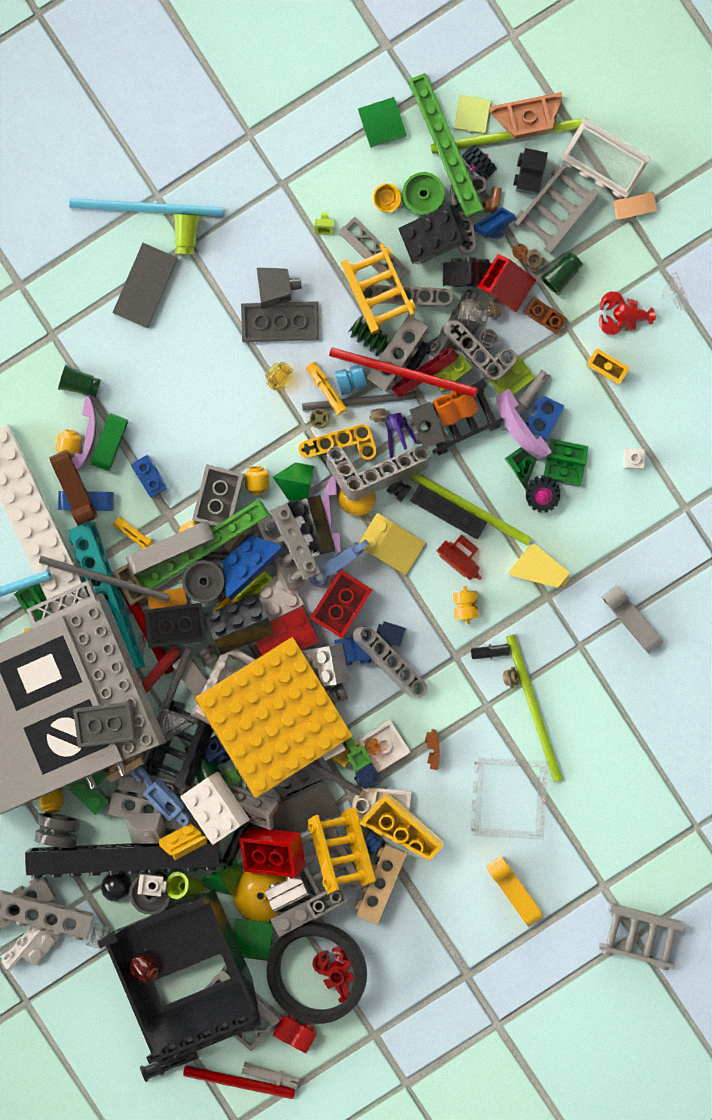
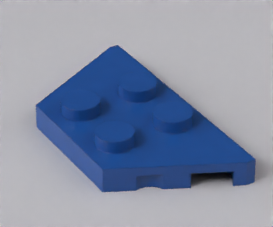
(247, 563)

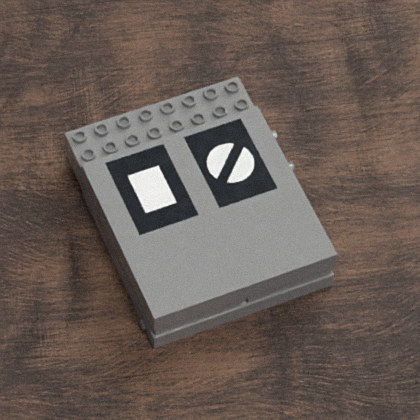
(42, 679)

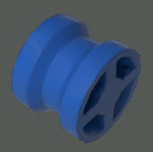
(372, 842)

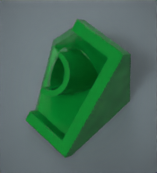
(521, 464)
(295, 481)
(225, 880)

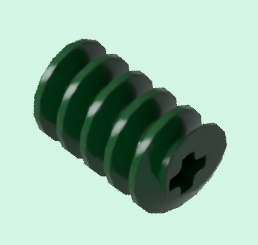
(363, 332)

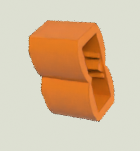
(454, 407)

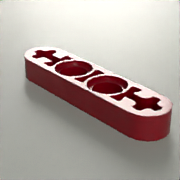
(431, 367)

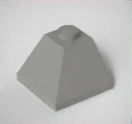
(145, 827)

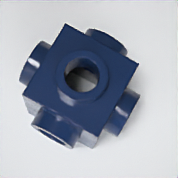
(216, 752)

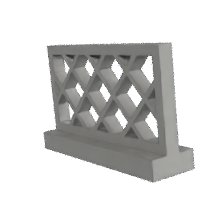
(266, 1012)

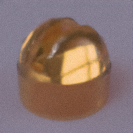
(517, 254)
(372, 746)

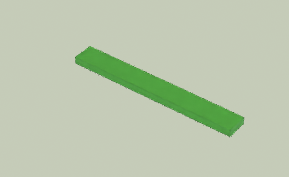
(445, 145)
(222, 532)

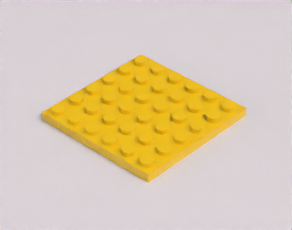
(273, 717)

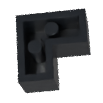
(532, 167)
(465, 273)

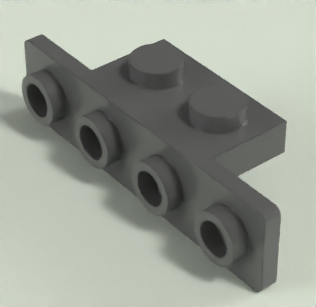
(442, 341)

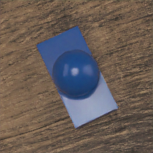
(494, 224)

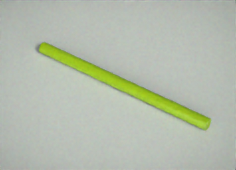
(505, 136)
(468, 506)
(534, 708)

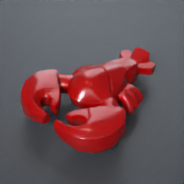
(624, 314)
(336, 972)

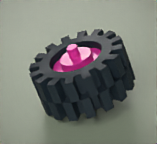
(479, 162)
(542, 494)

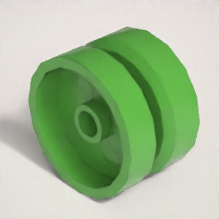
(433, 189)

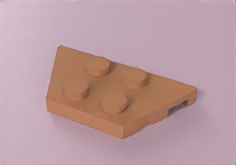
(528, 116)

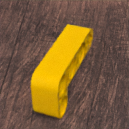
(333, 437)
(514, 891)

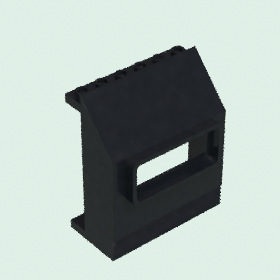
(176, 941)

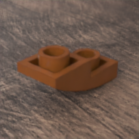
(545, 315)
(433, 743)

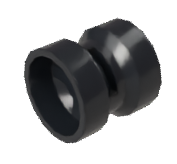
(399, 489)

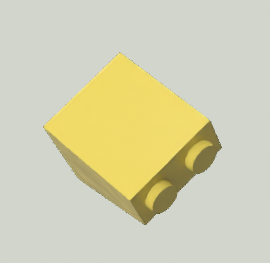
(540, 568)

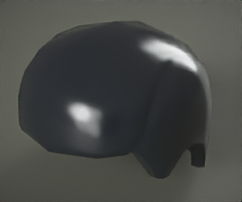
(115, 887)

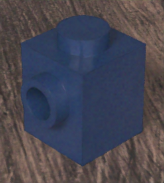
(391, 633)
(367, 776)

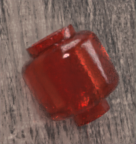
(143, 968)

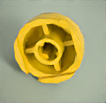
(358, 507)

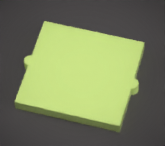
(472, 114)

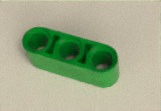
(109, 442)

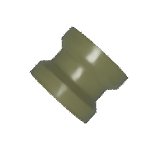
(319, 418)

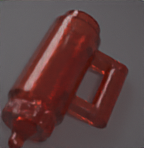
(458, 559)

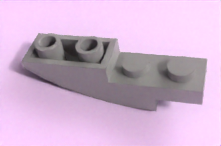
(128, 783)
(307, 910)

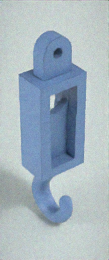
(339, 562)
(159, 795)

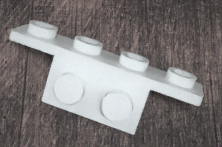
(31, 946)

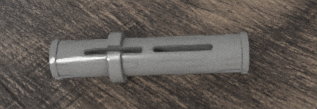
(531, 392)
(270, 1075)

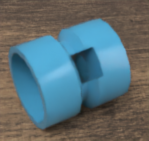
(351, 379)

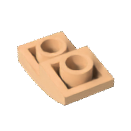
(635, 205)

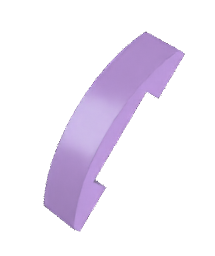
(88, 410)
(518, 429)
(331, 490)

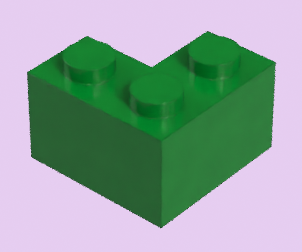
(94, 798)

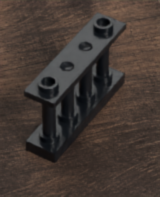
(493, 423)
(448, 511)
(192, 758)

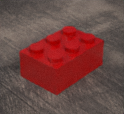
(341, 603)
(293, 624)
(272, 852)

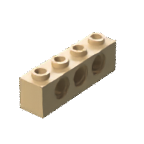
(374, 912)

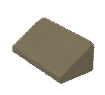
(124, 573)

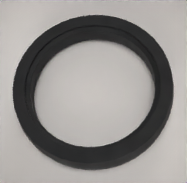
(293, 1007)

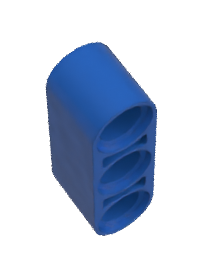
(101, 500)

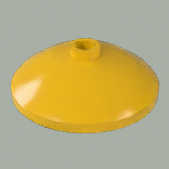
(246, 897)

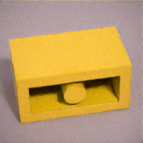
(607, 366)

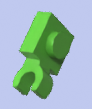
(357, 756)

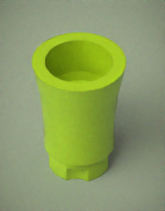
(186, 233)
(183, 886)

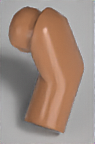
(494, 201)

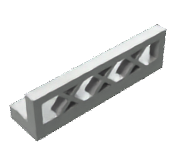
(366, 253)
(68, 609)
(256, 807)

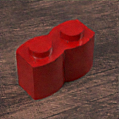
(295, 1033)

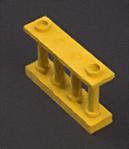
(367, 304)
(358, 847)

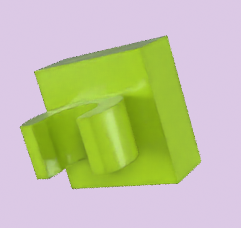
(324, 225)

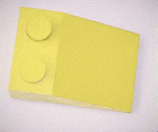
(392, 543)

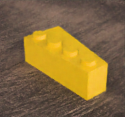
(402, 827)

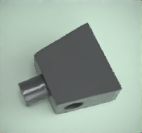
(275, 286)

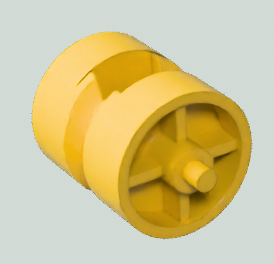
(466, 605)

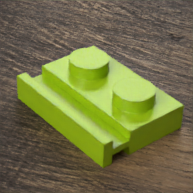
(514, 378)

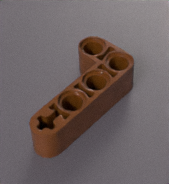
(73, 487)

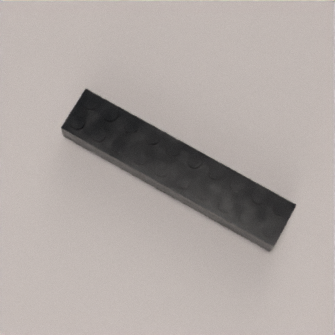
(116, 858)

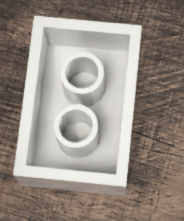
(215, 808)

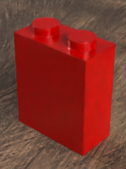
(507, 283)

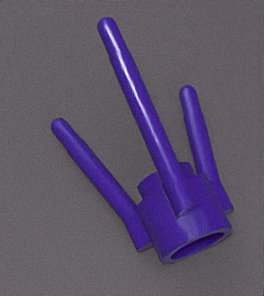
(396, 422)

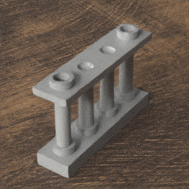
(562, 225)
(299, 551)
(332, 832)
(637, 917)

